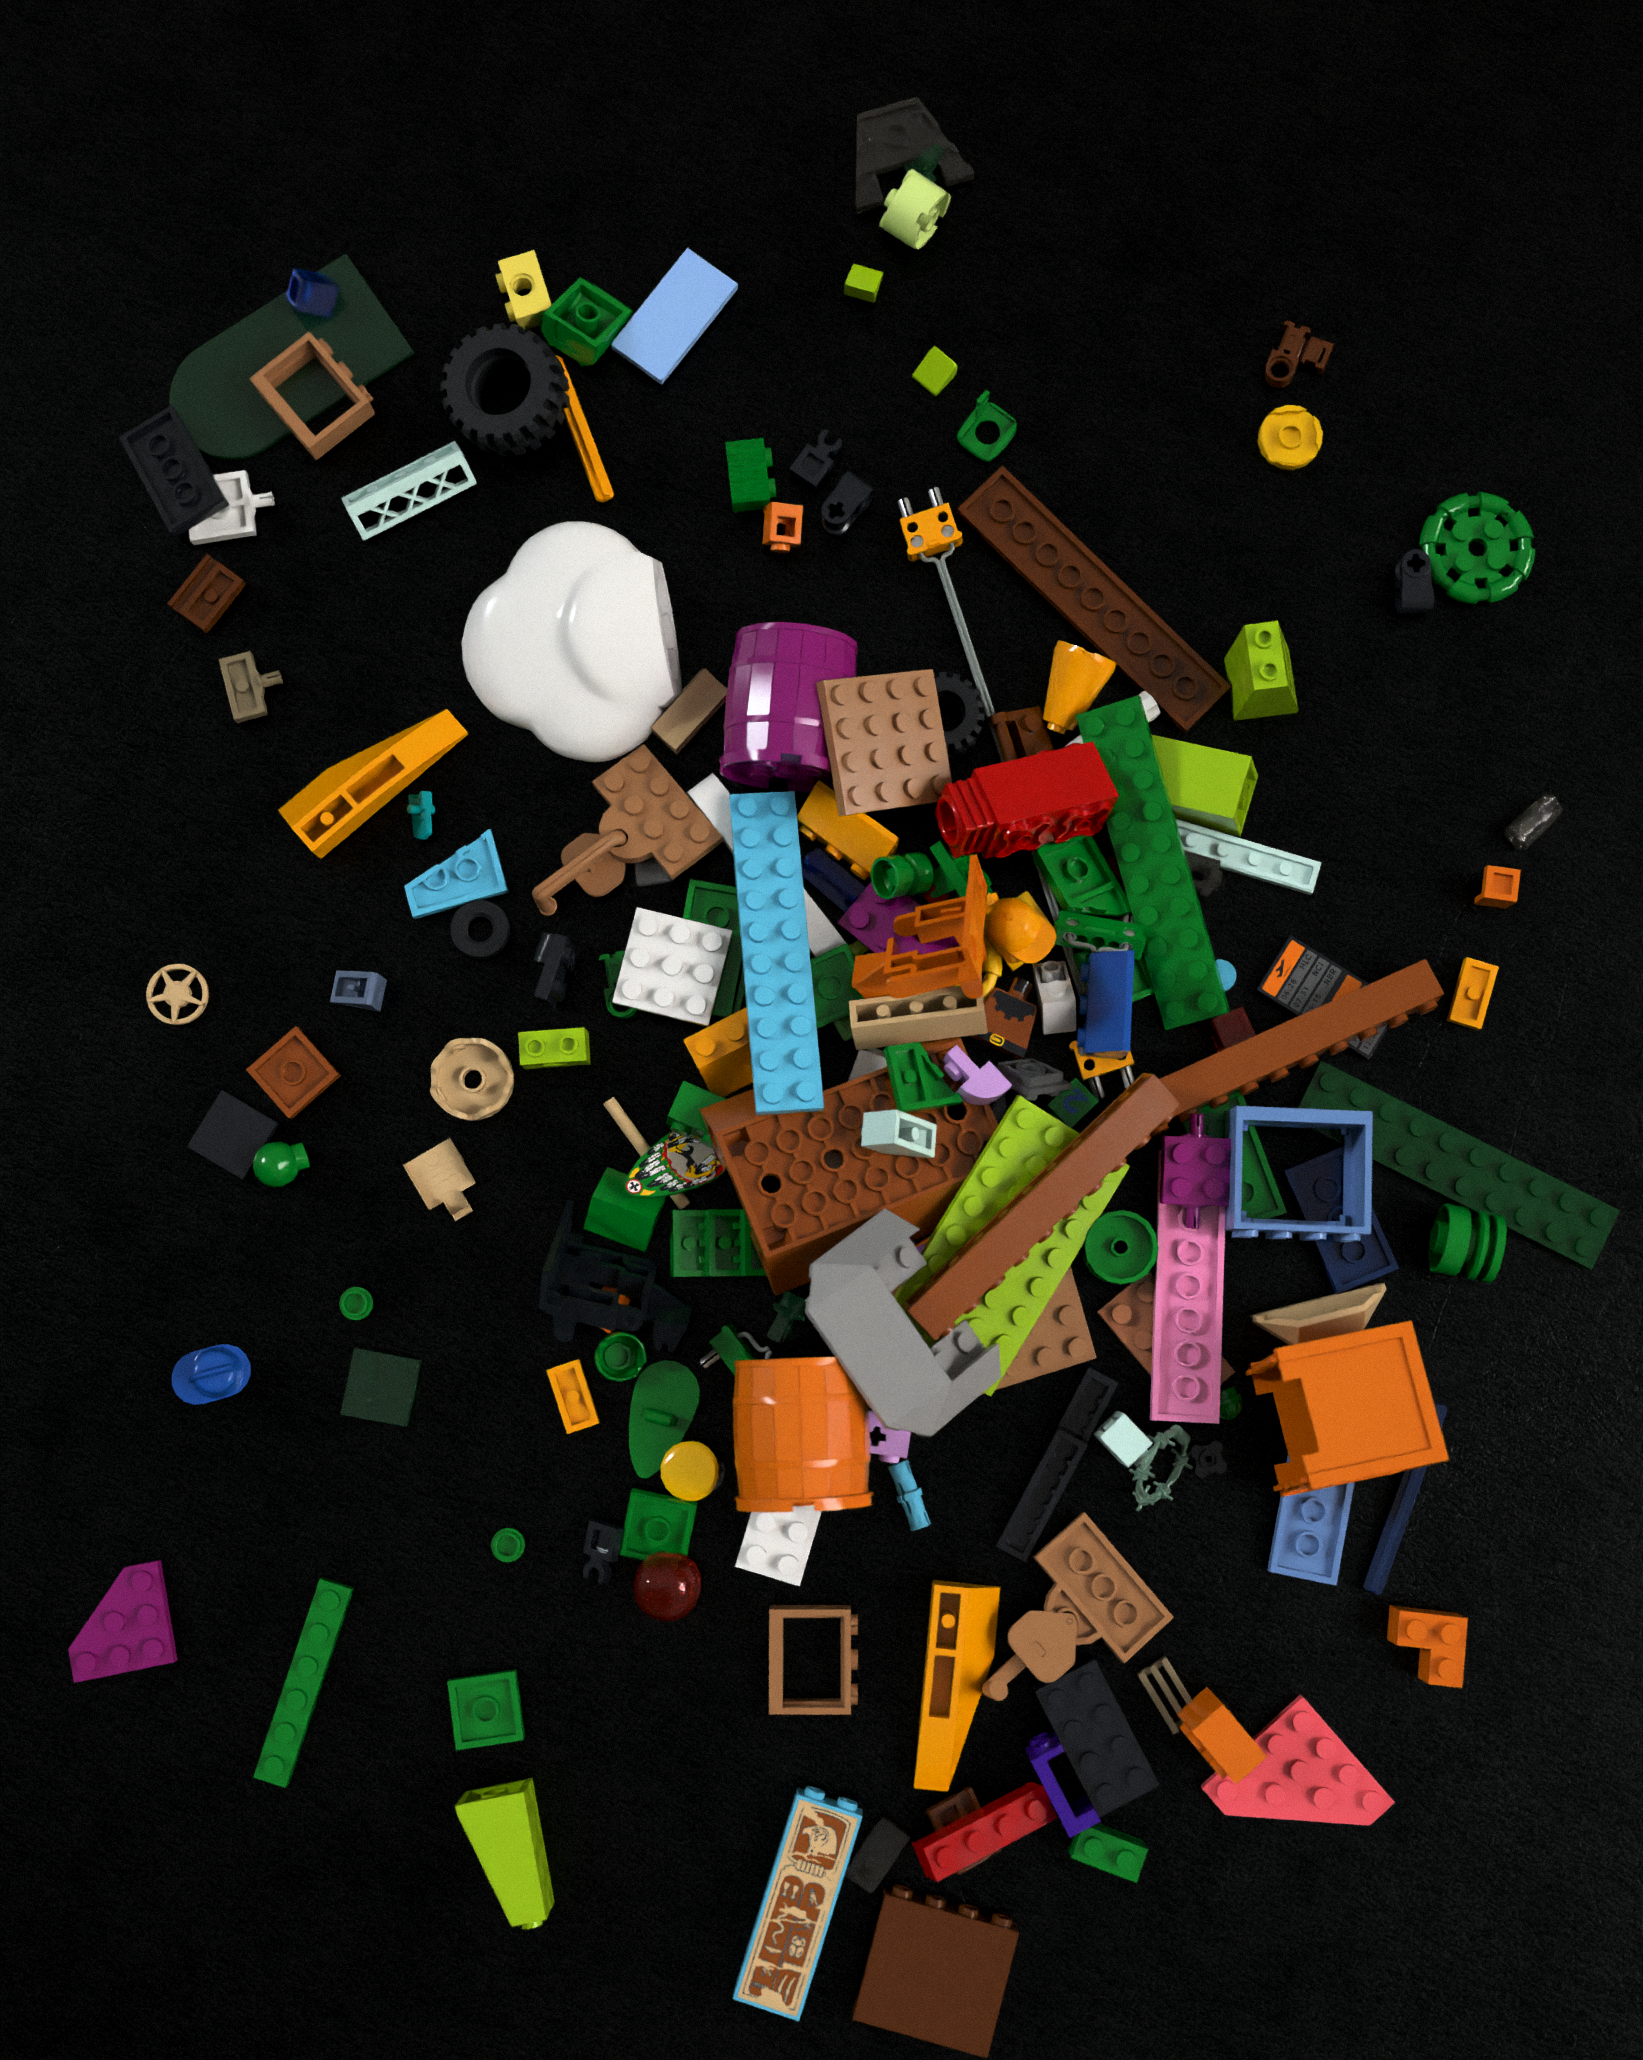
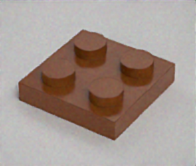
(293, 1072)

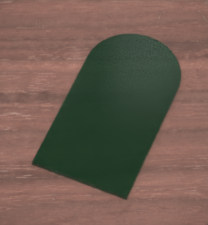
(214, 382)

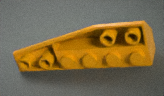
(367, 781)
(955, 1668)

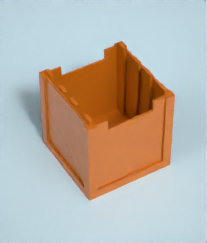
(1351, 1408)

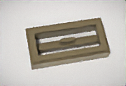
(1153, 1668)

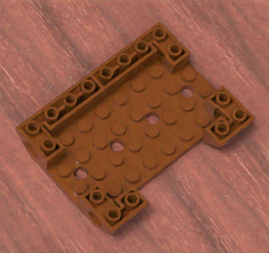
(827, 1204)

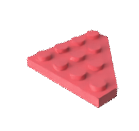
(1304, 1776)

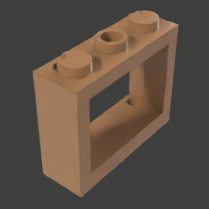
(286, 365)
(849, 1661)

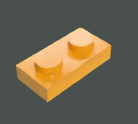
(1472, 993)
(573, 1396)

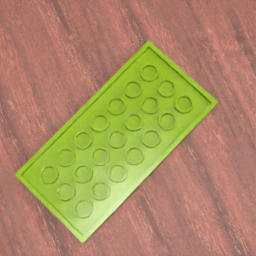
(1013, 1156)

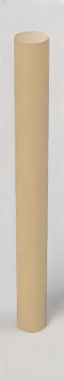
(637, 1140)

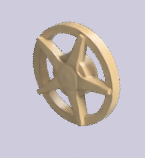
(177, 994)

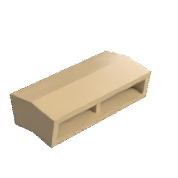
(690, 711)

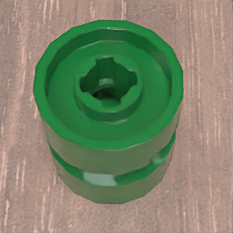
(901, 875)

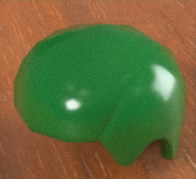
(620, 1356)

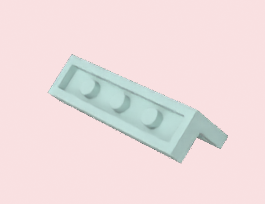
(403, 480)

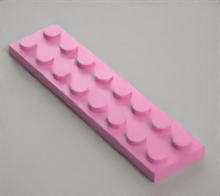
(1187, 1314)

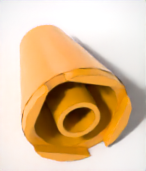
(1073, 684)

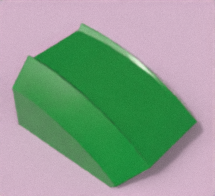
(584, 322)

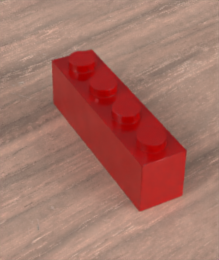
(984, 1831)

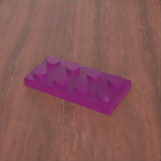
(872, 920)

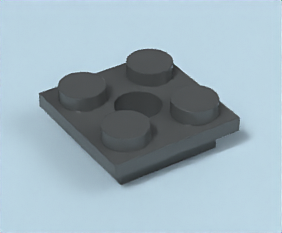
(1033, 1078)

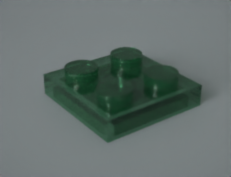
(381, 1387)

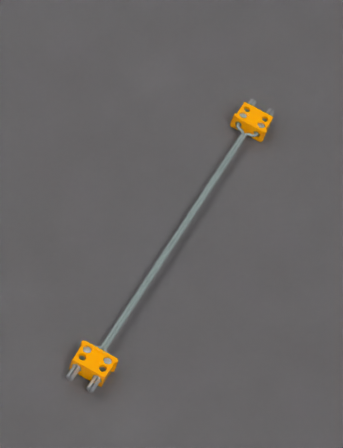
(932, 538)

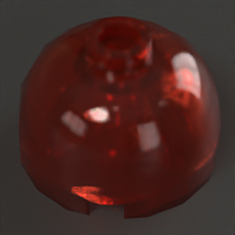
(667, 1586)

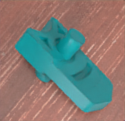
(421, 809)

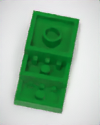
(712, 1244)

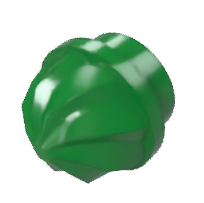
(1230, 1403)

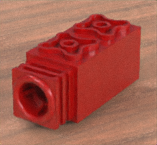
(1027, 802)

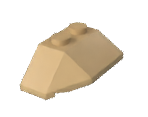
(1322, 1316)

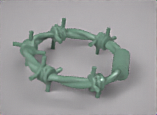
(1143, 1471)

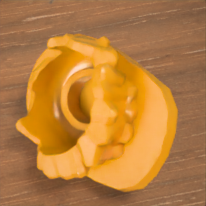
(1017, 930)

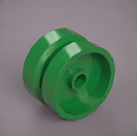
(1136, 1237)

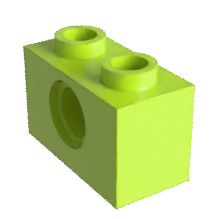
(554, 1048)

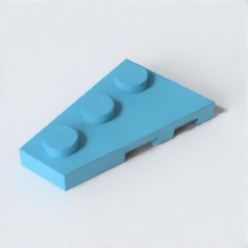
(464, 877)

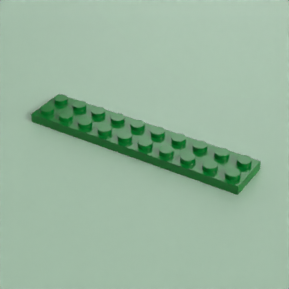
(1155, 867)

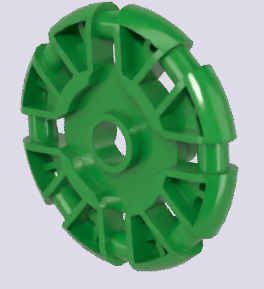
(1490, 535)

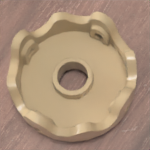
(455, 1062)

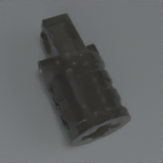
(1533, 822)

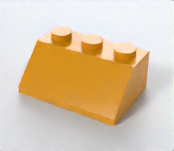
(848, 837)
(723, 1054)

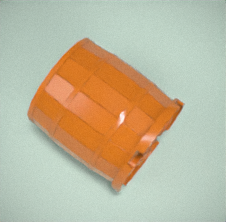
(799, 1436)

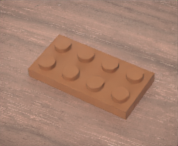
(1131, 1320)

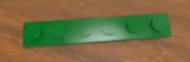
(303, 1682)

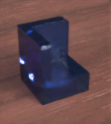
(312, 292)

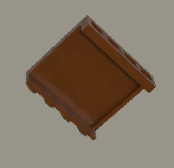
(936, 1970)

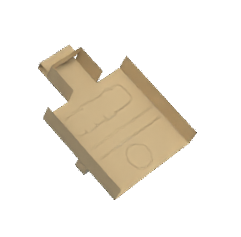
(441, 1178)

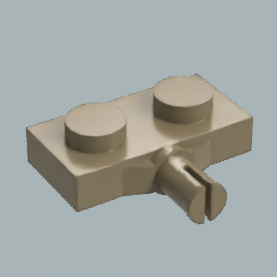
(246, 686)

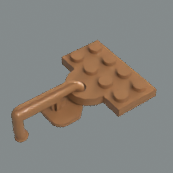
(654, 817)
(1103, 1600)

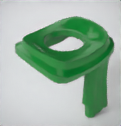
(992, 413)

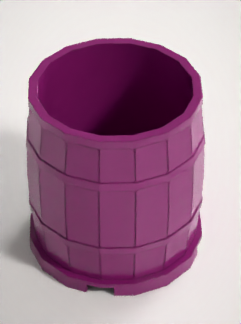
(775, 706)

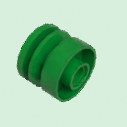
(1467, 1243)

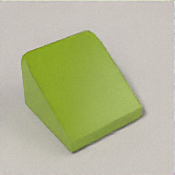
(863, 283)
(935, 371)

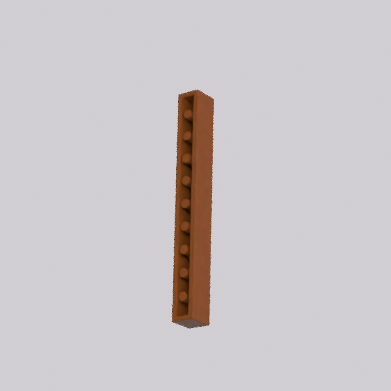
(1302, 1040)
(1040, 1205)

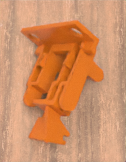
(914, 973)

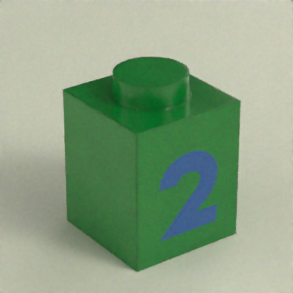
(1072, 1104)

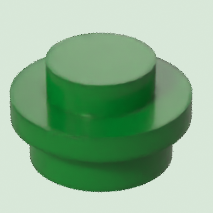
(356, 1303)
(508, 1545)

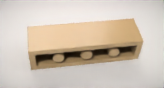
(916, 1018)

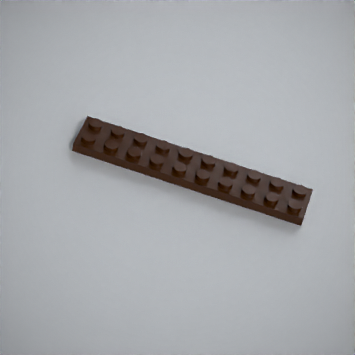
(1093, 599)

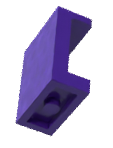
(1076, 1815)

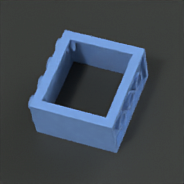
(1357, 1173)

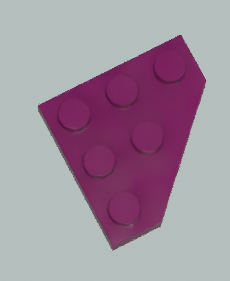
(127, 1628)

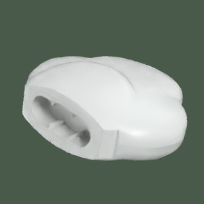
(576, 642)

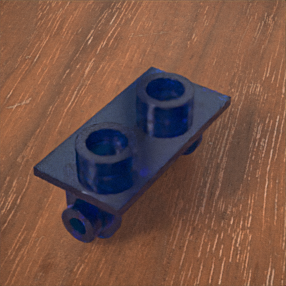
(831, 879)

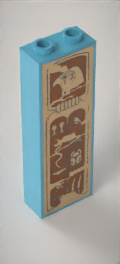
(798, 1903)

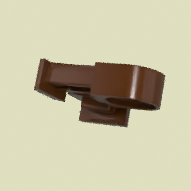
(1299, 349)

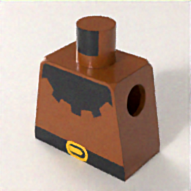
(1009, 1019)

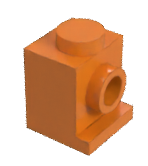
(789, 518)

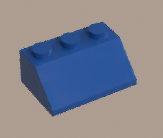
(1106, 1004)

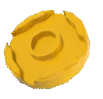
(1290, 437)

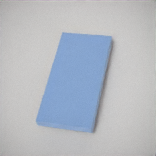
(674, 316)

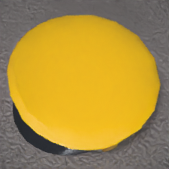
(691, 1471)

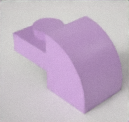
(979, 1085)

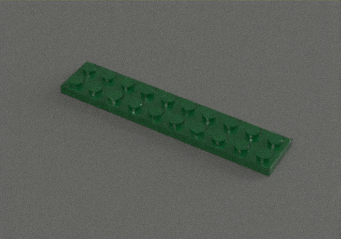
(1467, 1169)

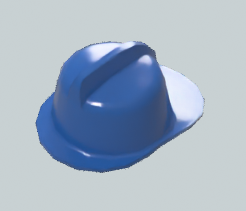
(211, 1374)

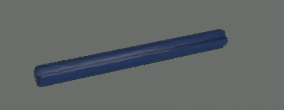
(1396, 1522)

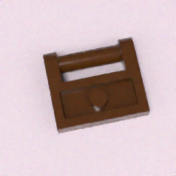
(1027, 730)

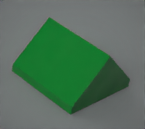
(621, 1216)

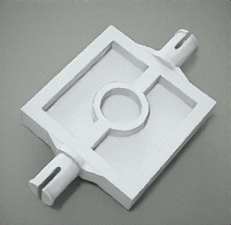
(238, 517)

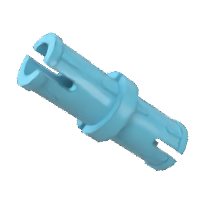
(909, 1495)

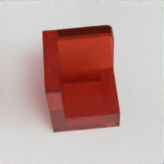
(1230, 1029)

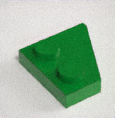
(917, 1080)

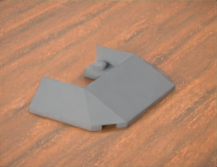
(876, 1342)

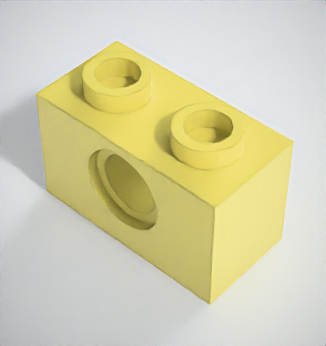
(518, 274)

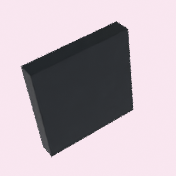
(232, 1134)

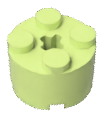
(914, 209)

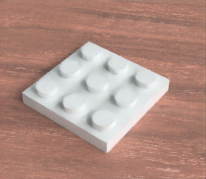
(672, 967)

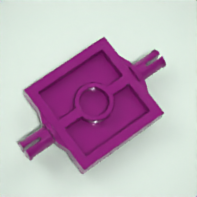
(1195, 1171)

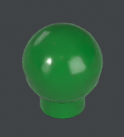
(279, 1163)

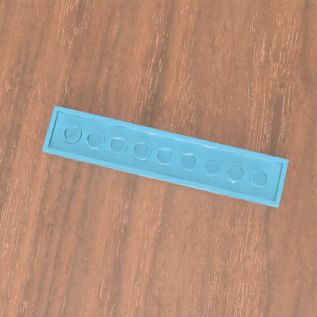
(775, 953)

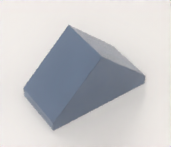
(358, 989)

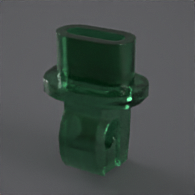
(927, 162)
(789, 1309)

